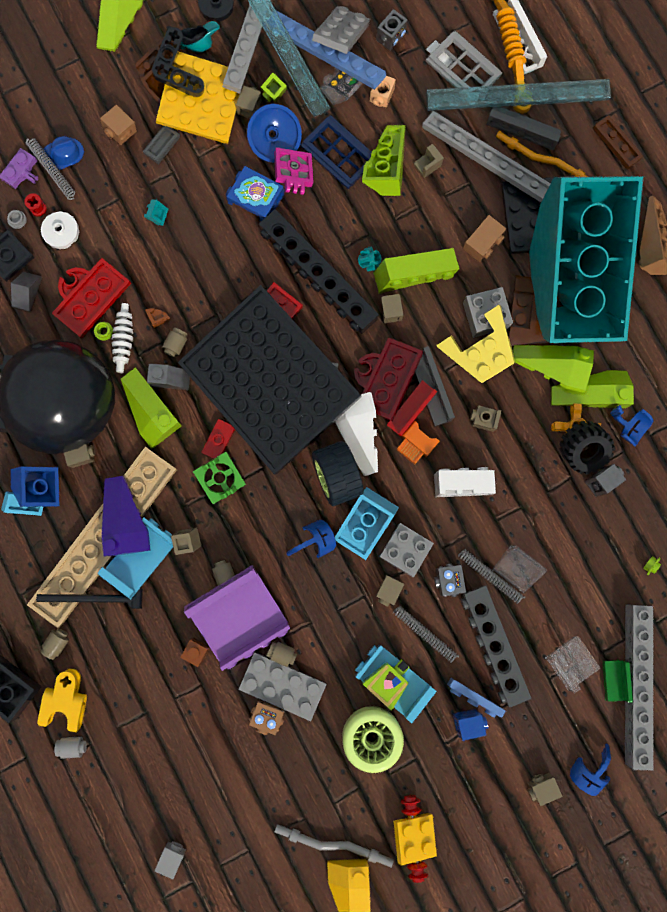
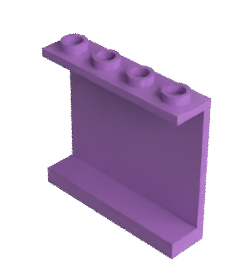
(237, 617)

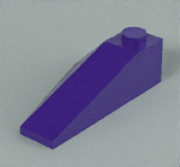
(121, 522)

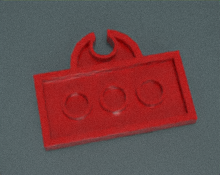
(89, 296)

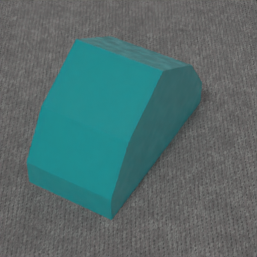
(586, 257)

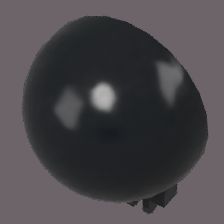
(54, 396)

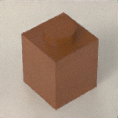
(195, 652)

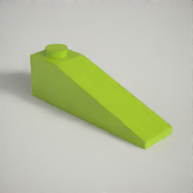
(114, 20)
(563, 363)
(150, 413)

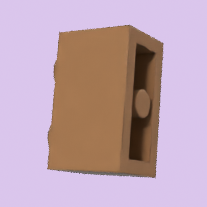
(484, 239)

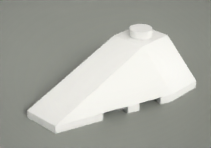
(358, 433)

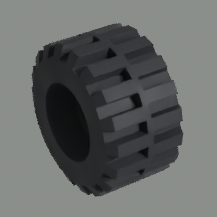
(595, 456)

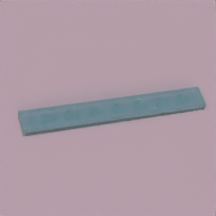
(290, 56)

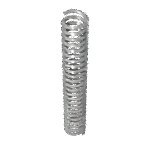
(50, 172)
(467, 554)
(420, 626)

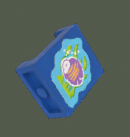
(255, 193)

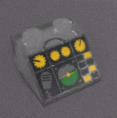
(339, 86)

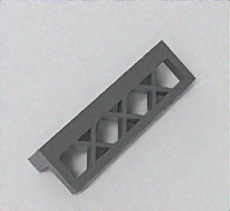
(439, 406)

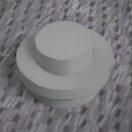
(16, 219)

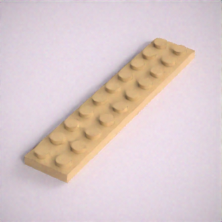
(85, 556)

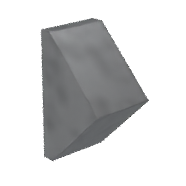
(24, 291)

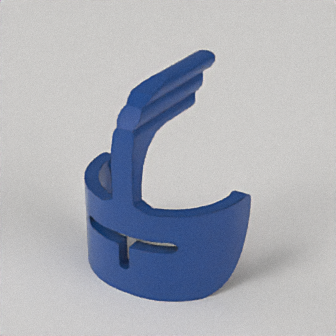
(645, 422)
(323, 528)
(579, 768)

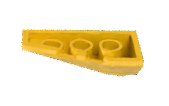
(350, 884)

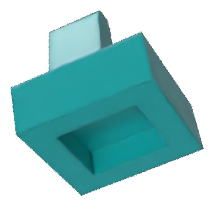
(156, 212)

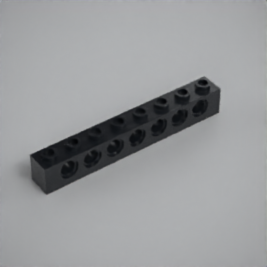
(277, 223)

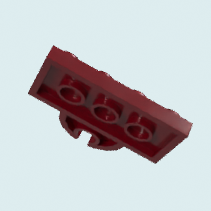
(388, 375)

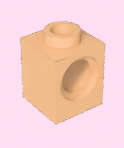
(382, 99)

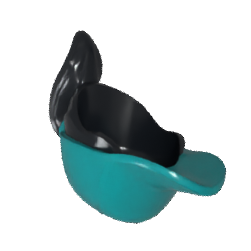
(198, 38)

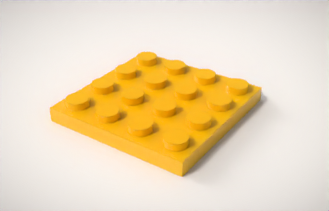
(205, 115)

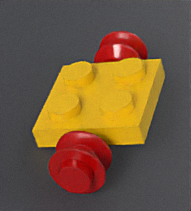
(414, 839)

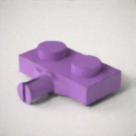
(19, 169)

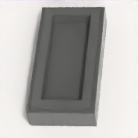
(161, 144)

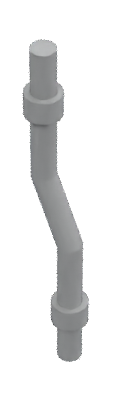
(373, 855)

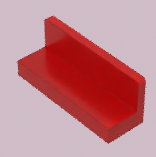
(412, 408)

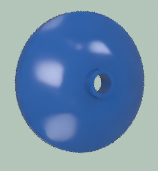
(282, 122)

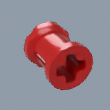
(35, 204)

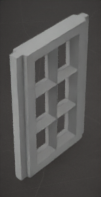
(468, 50)

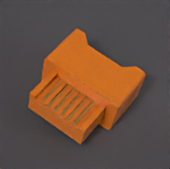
(416, 444)

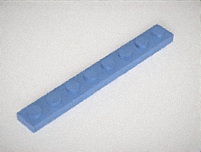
(347, 63)

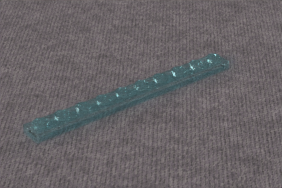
(518, 94)

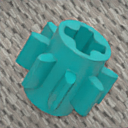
(369, 259)

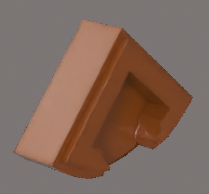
(157, 316)

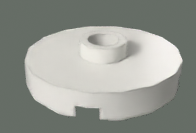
(63, 238)

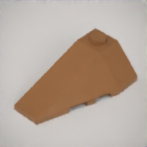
(654, 240)

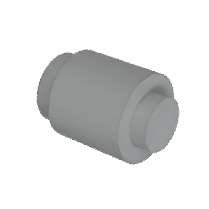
(70, 747)

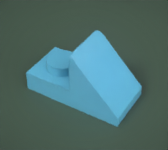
(11, 505)

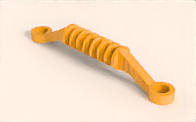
(512, 44)

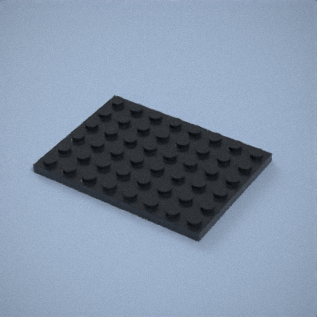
(269, 380)

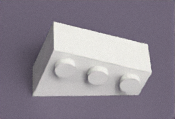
(464, 482)

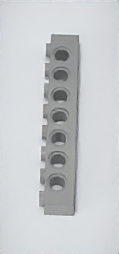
(640, 712)

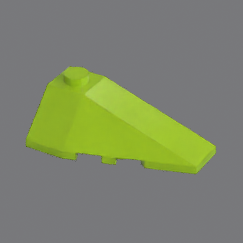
(385, 166)
(603, 390)

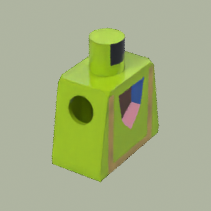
(388, 683)

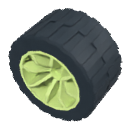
(337, 473)

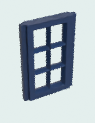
(328, 164)

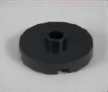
(216, 11)

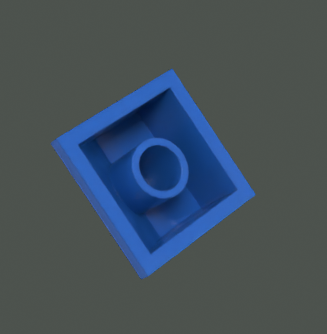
(35, 486)

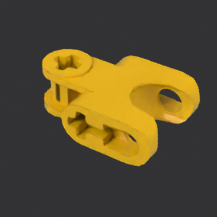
(64, 699)

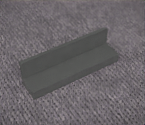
(524, 127)

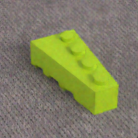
(415, 269)

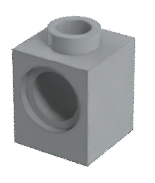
(170, 859)

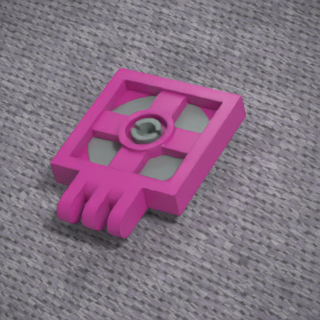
(293, 169)

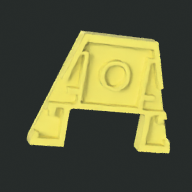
(486, 356)

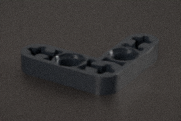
(168, 65)

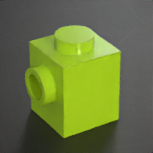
(273, 88)

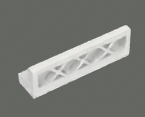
(528, 37)

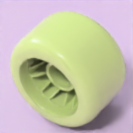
(378, 754)

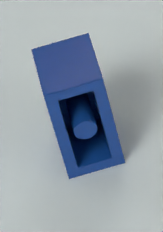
(470, 724)

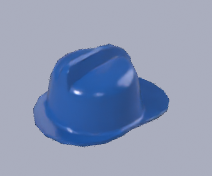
(64, 152)

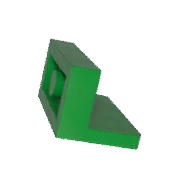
(617, 680)

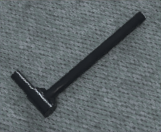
(134, 603)

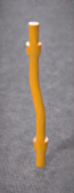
(513, 143)

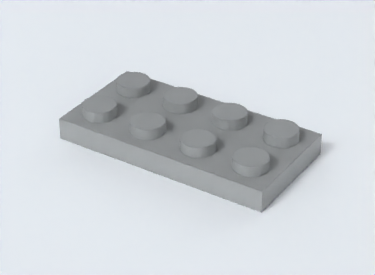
(341, 29)
(282, 686)

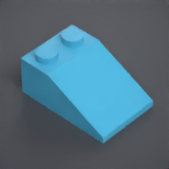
(366, 523)

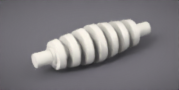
(122, 337)

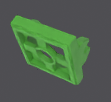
(216, 496)

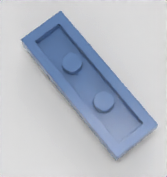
(475, 698)

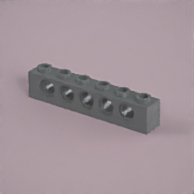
(518, 692)

